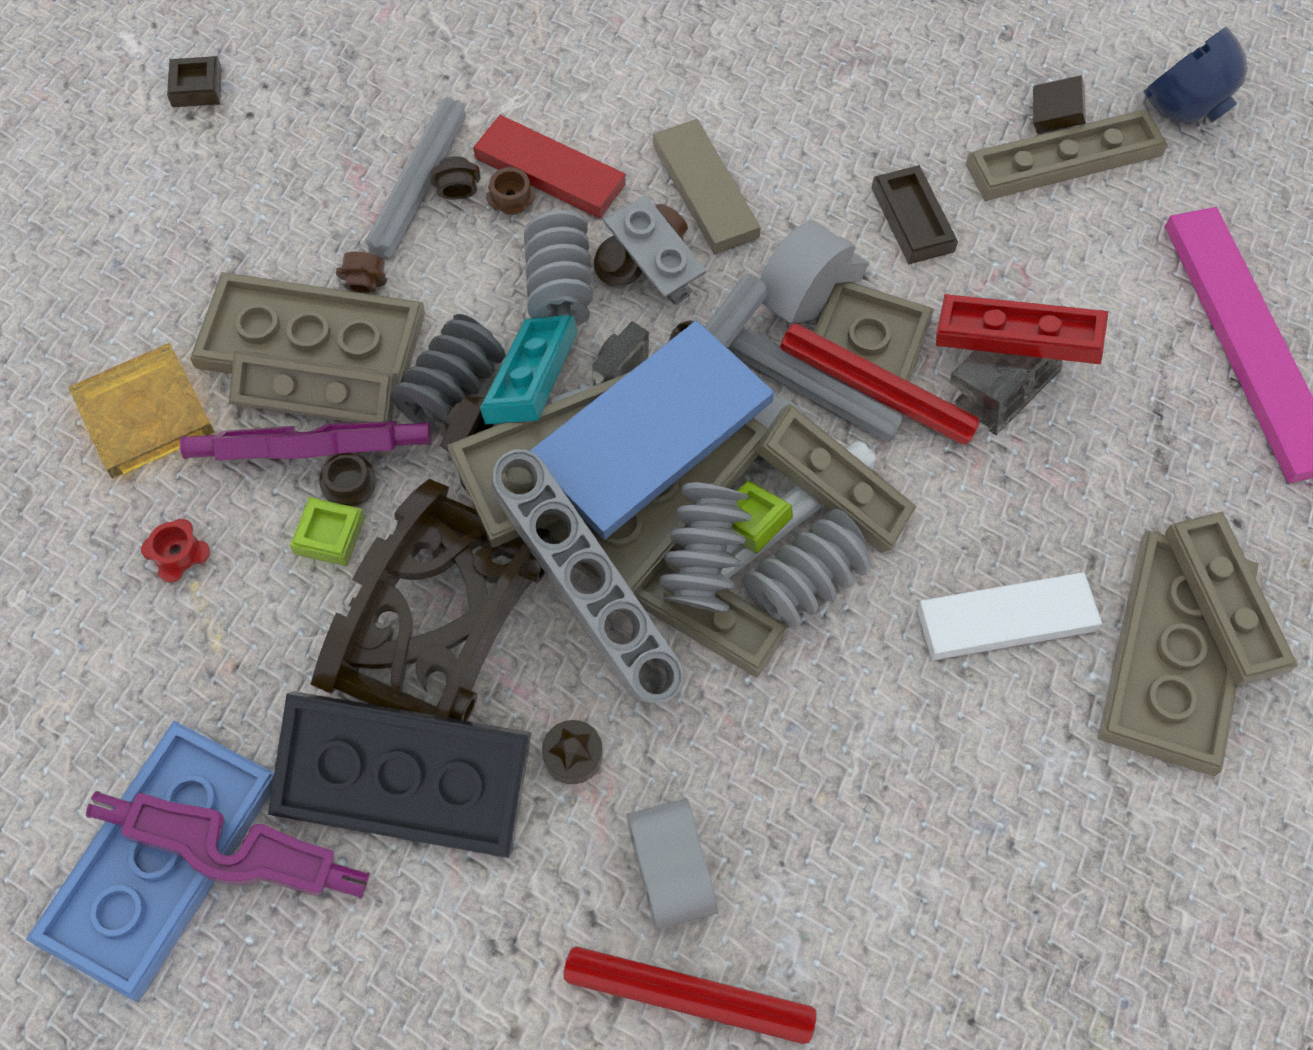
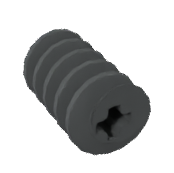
(447, 370)

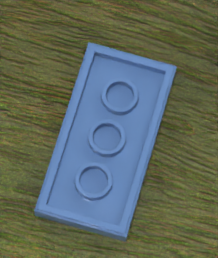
(652, 428)
(134, 901)

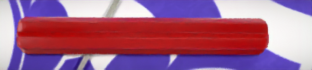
(879, 384)
(690, 995)

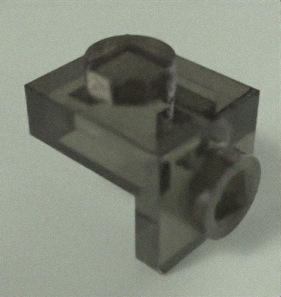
(621, 353)

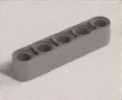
(582, 547)

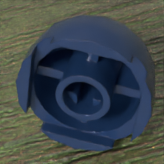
(1201, 81)

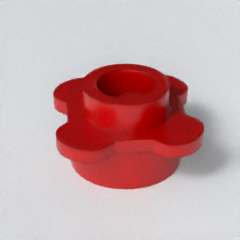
(166, 538)

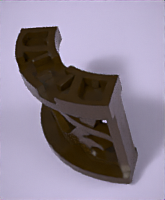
(355, 642)

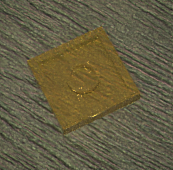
(140, 410)

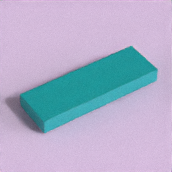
(529, 370)

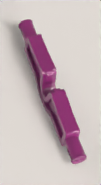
(290, 444)
(196, 835)

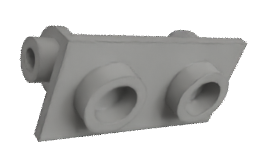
(656, 248)

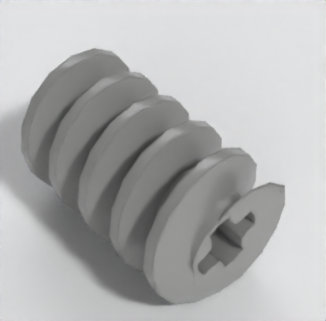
(558, 265)
(704, 546)
(809, 568)

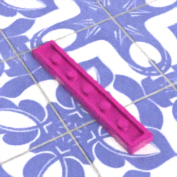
(1248, 337)

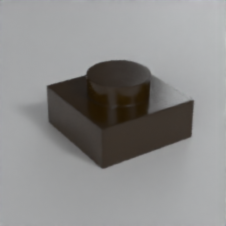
(464, 421)

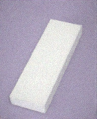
(1008, 616)

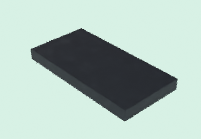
(399, 773)

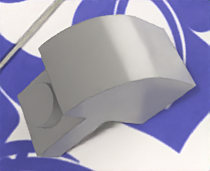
(806, 271)

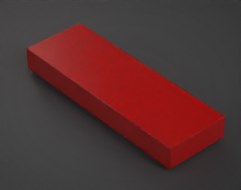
(551, 166)
(1022, 328)

